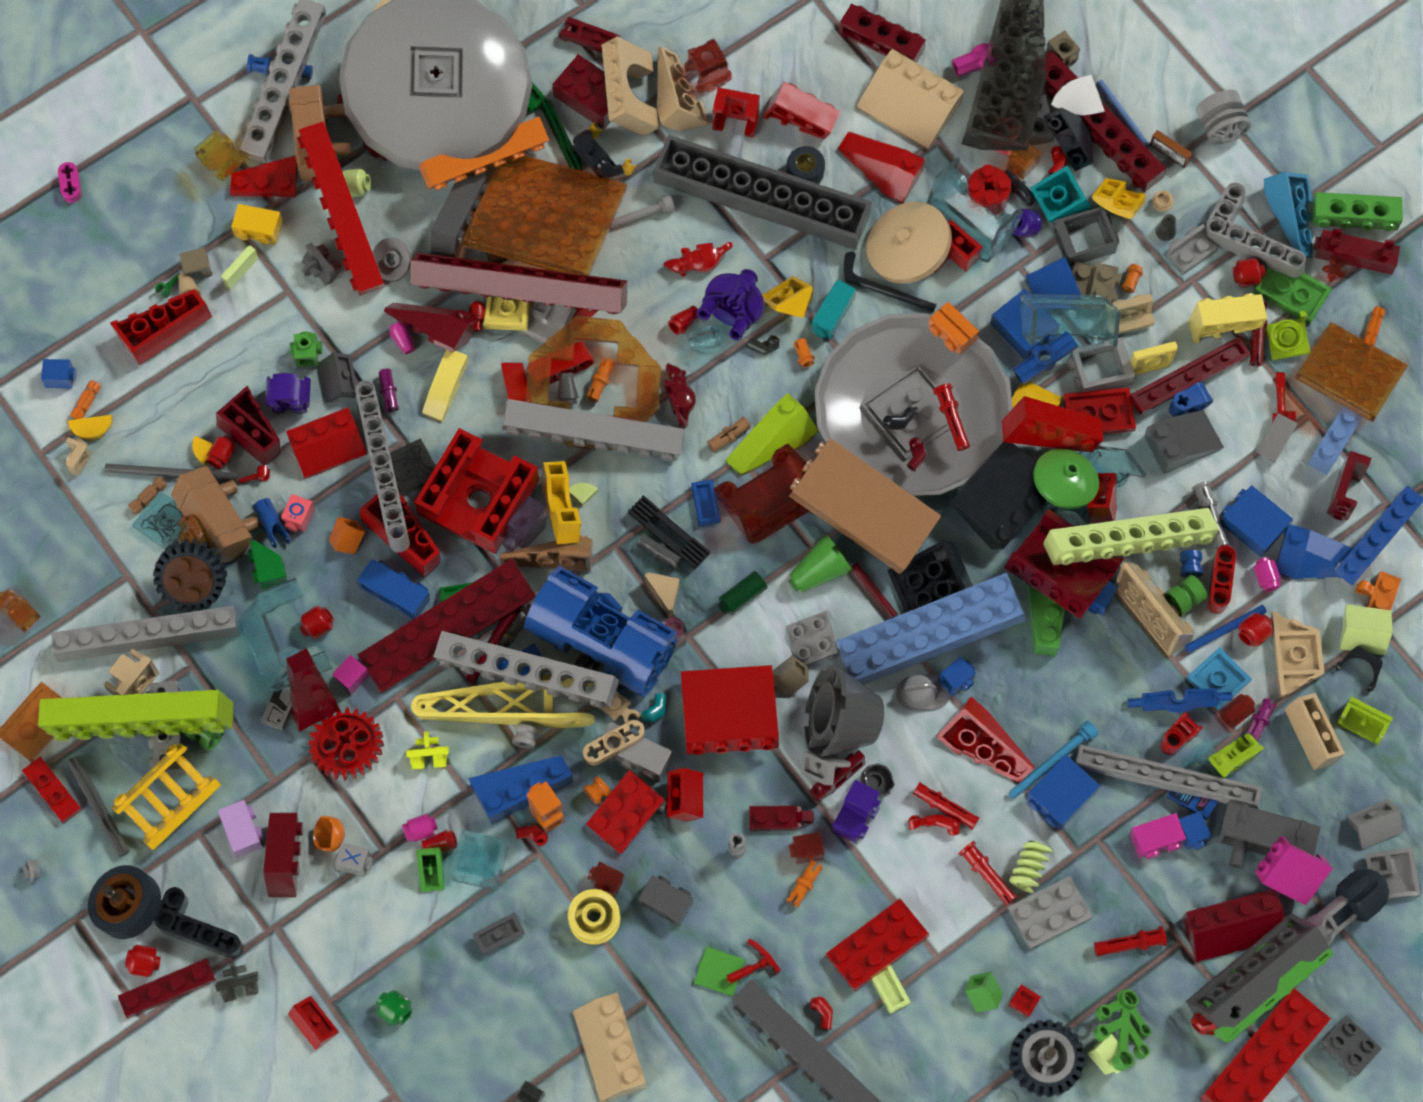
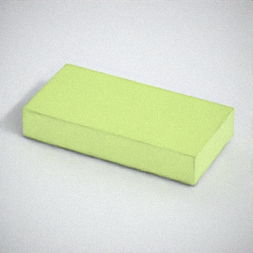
(239, 267)
(890, 990)

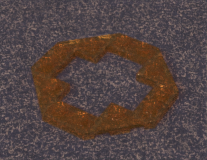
(629, 353)

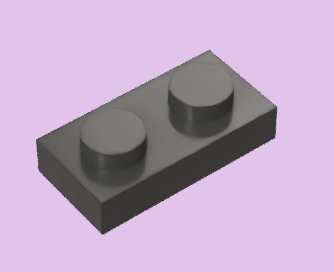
(498, 934)

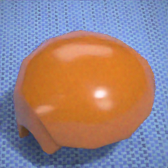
(328, 834)

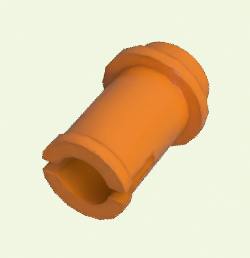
(1133, 273)
(805, 359)

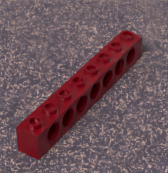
(1109, 125)

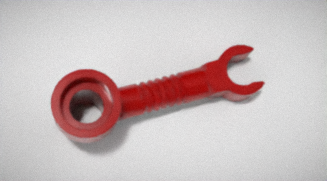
(1280, 392)

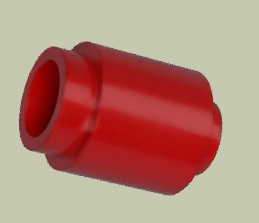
(221, 452)

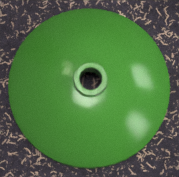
(1061, 485)

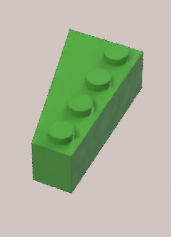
(1046, 622)

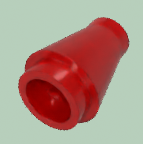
(683, 320)
(445, 840)

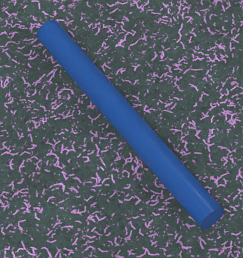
(1224, 629)

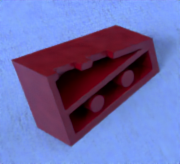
(249, 427)
(282, 854)

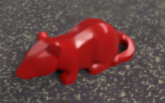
(702, 259)

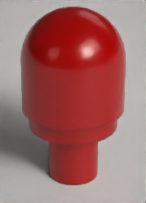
(477, 310)

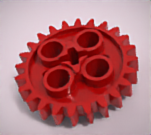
(364, 752)

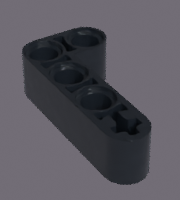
(200, 930)

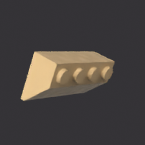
(609, 1047)

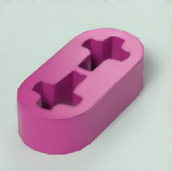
(65, 182)

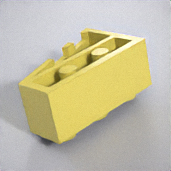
(1226, 315)

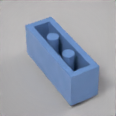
(1335, 440)

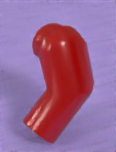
(532, 832)
(825, 1010)

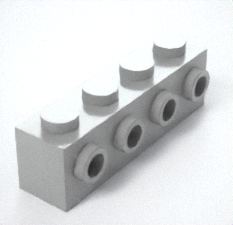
(163, 741)

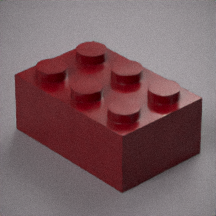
(583, 90)

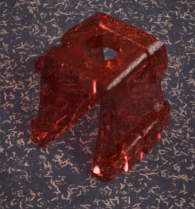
(711, 66)

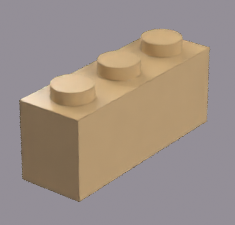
(1314, 731)

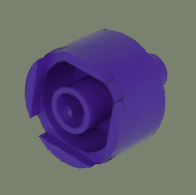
(288, 393)

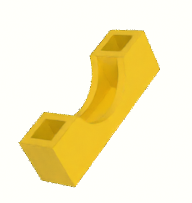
(564, 518)

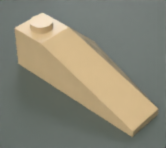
(675, 96)

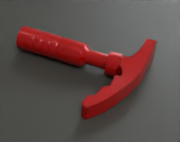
(749, 969)

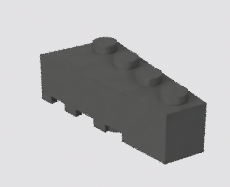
(457, 215)

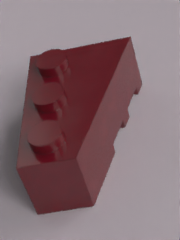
(308, 691)

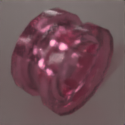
(674, 620)

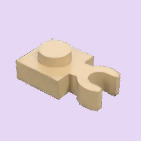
(620, 709)

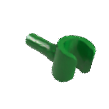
(167, 286)

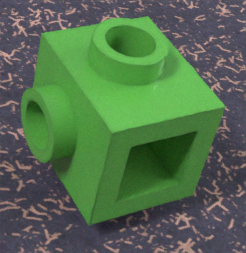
(306, 349)

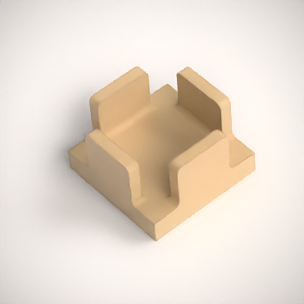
(132, 676)

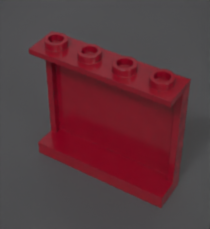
(1069, 585)

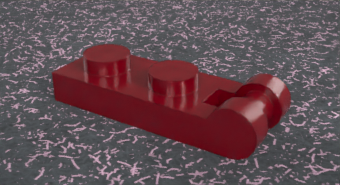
(586, 34)

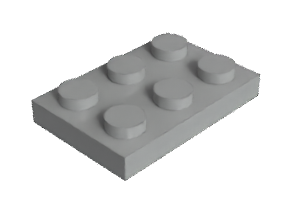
(1049, 913)

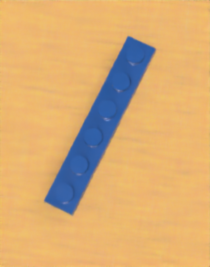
(1379, 535)

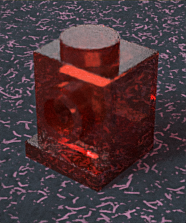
(606, 878)

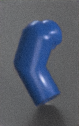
(610, 600)

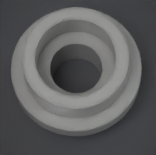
(31, 870)

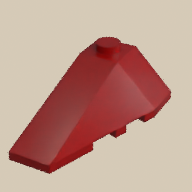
(885, 165)
(981, 737)

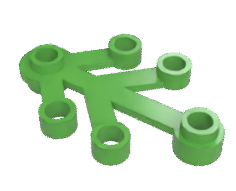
(1126, 1002)

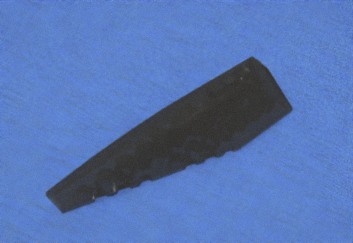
(1013, 83)

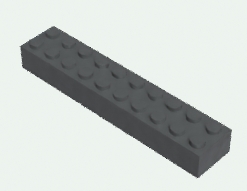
(762, 192)

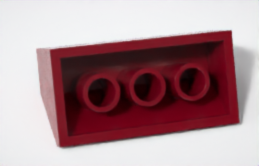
(1232, 924)

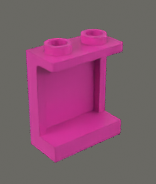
(1293, 871)

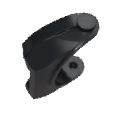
(1361, 653)

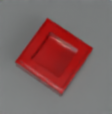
(1024, 1000)

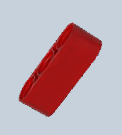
(581, 360)
(1219, 589)

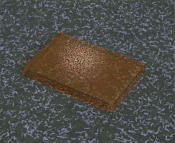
(22, 727)

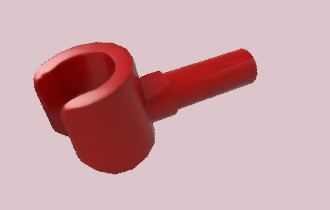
(263, 474)

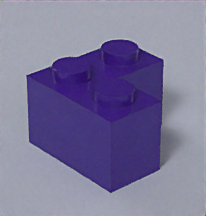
(858, 807)

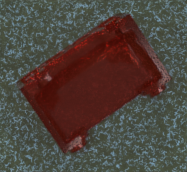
(764, 502)

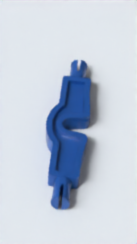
(1192, 699)

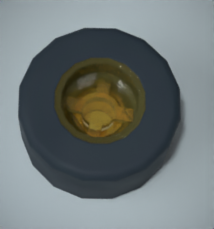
(806, 164)

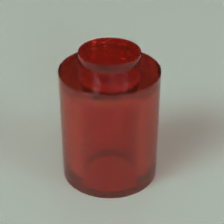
(1237, 710)

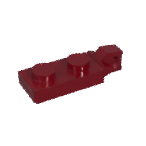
(841, 775)
(778, 818)

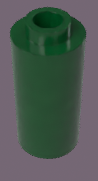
(742, 593)

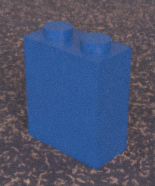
(1008, 324)
(1255, 520)
(1062, 792)

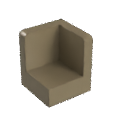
(196, 261)
(790, 676)

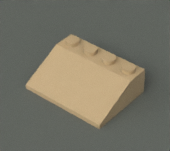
(910, 99)
(1152, 608)

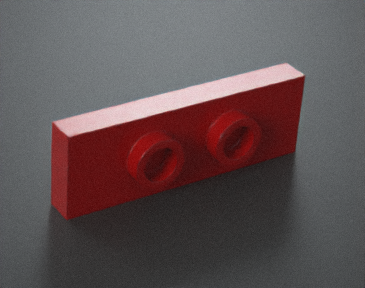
(51, 790)

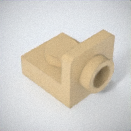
(78, 458)

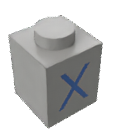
(353, 860)

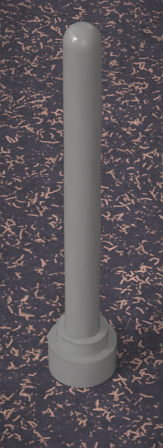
(663, 205)

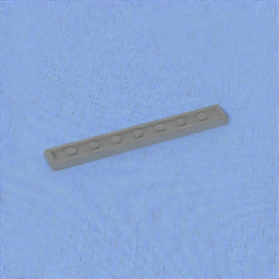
(1167, 777)

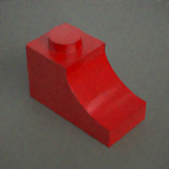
(1104, 505)

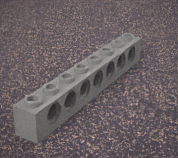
(303, 11)
(451, 644)

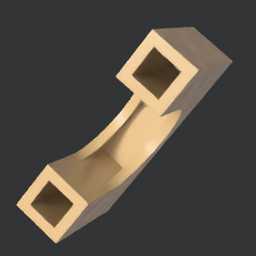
(624, 109)

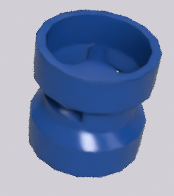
(1191, 563)

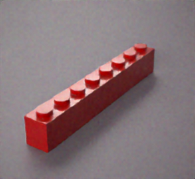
(341, 208)

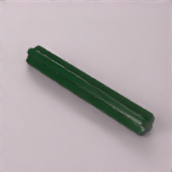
(560, 135)

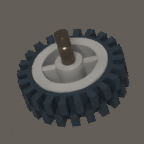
(1046, 1058)

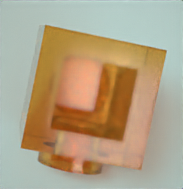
(1023, 162)

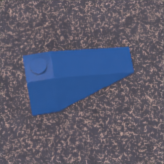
(1309, 554)

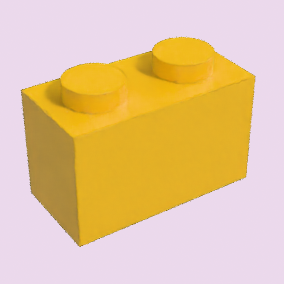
(256, 224)

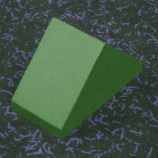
(430, 869)

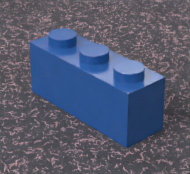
(394, 588)

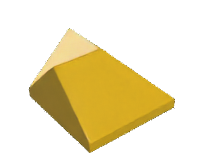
(790, 297)

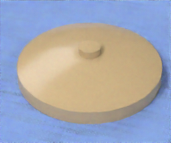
(909, 242)

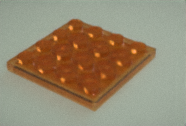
(1351, 372)

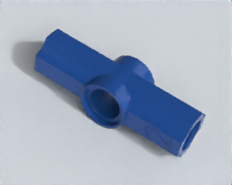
(1055, 349)

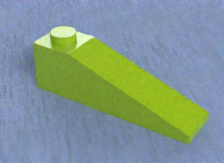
(782, 424)

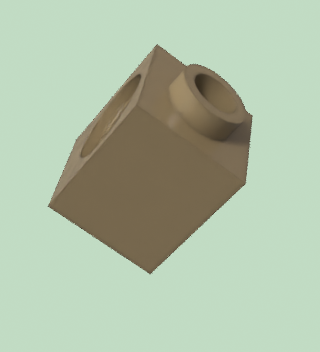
(1064, 42)

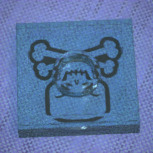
(160, 521)

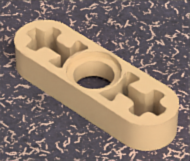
(595, 745)

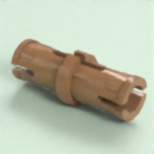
(728, 434)

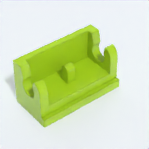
(1364, 720)
(1235, 755)

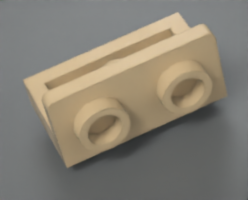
(1135, 313)

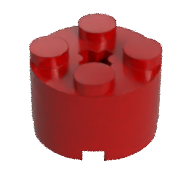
(990, 188)

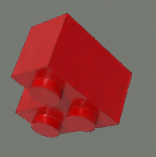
(963, 248)

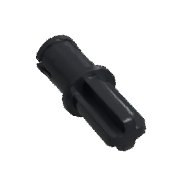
(1020, 188)

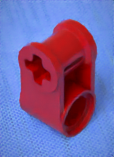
(1182, 731)

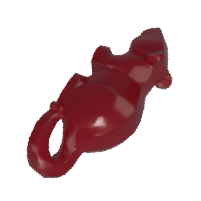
(681, 395)

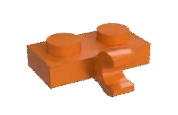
(1382, 593)

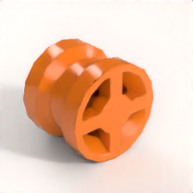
(597, 790)

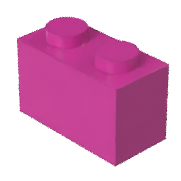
(1158, 836)

